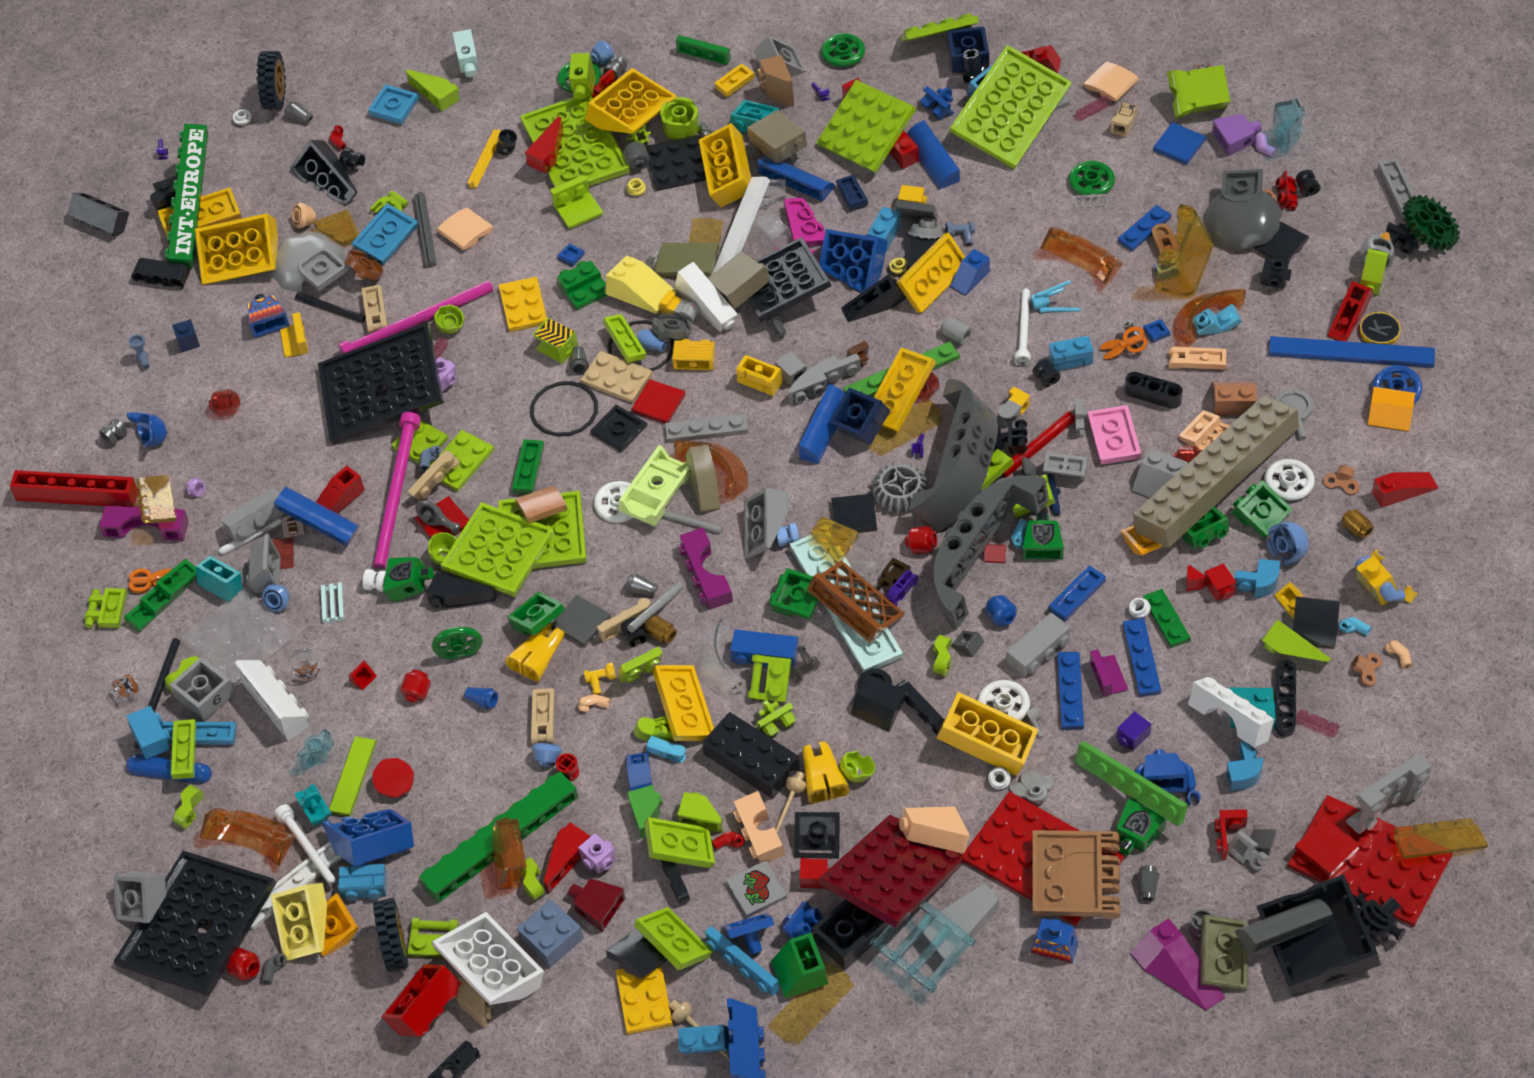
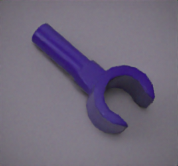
(821, 93)
(160, 150)
(918, 447)

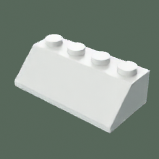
(273, 697)

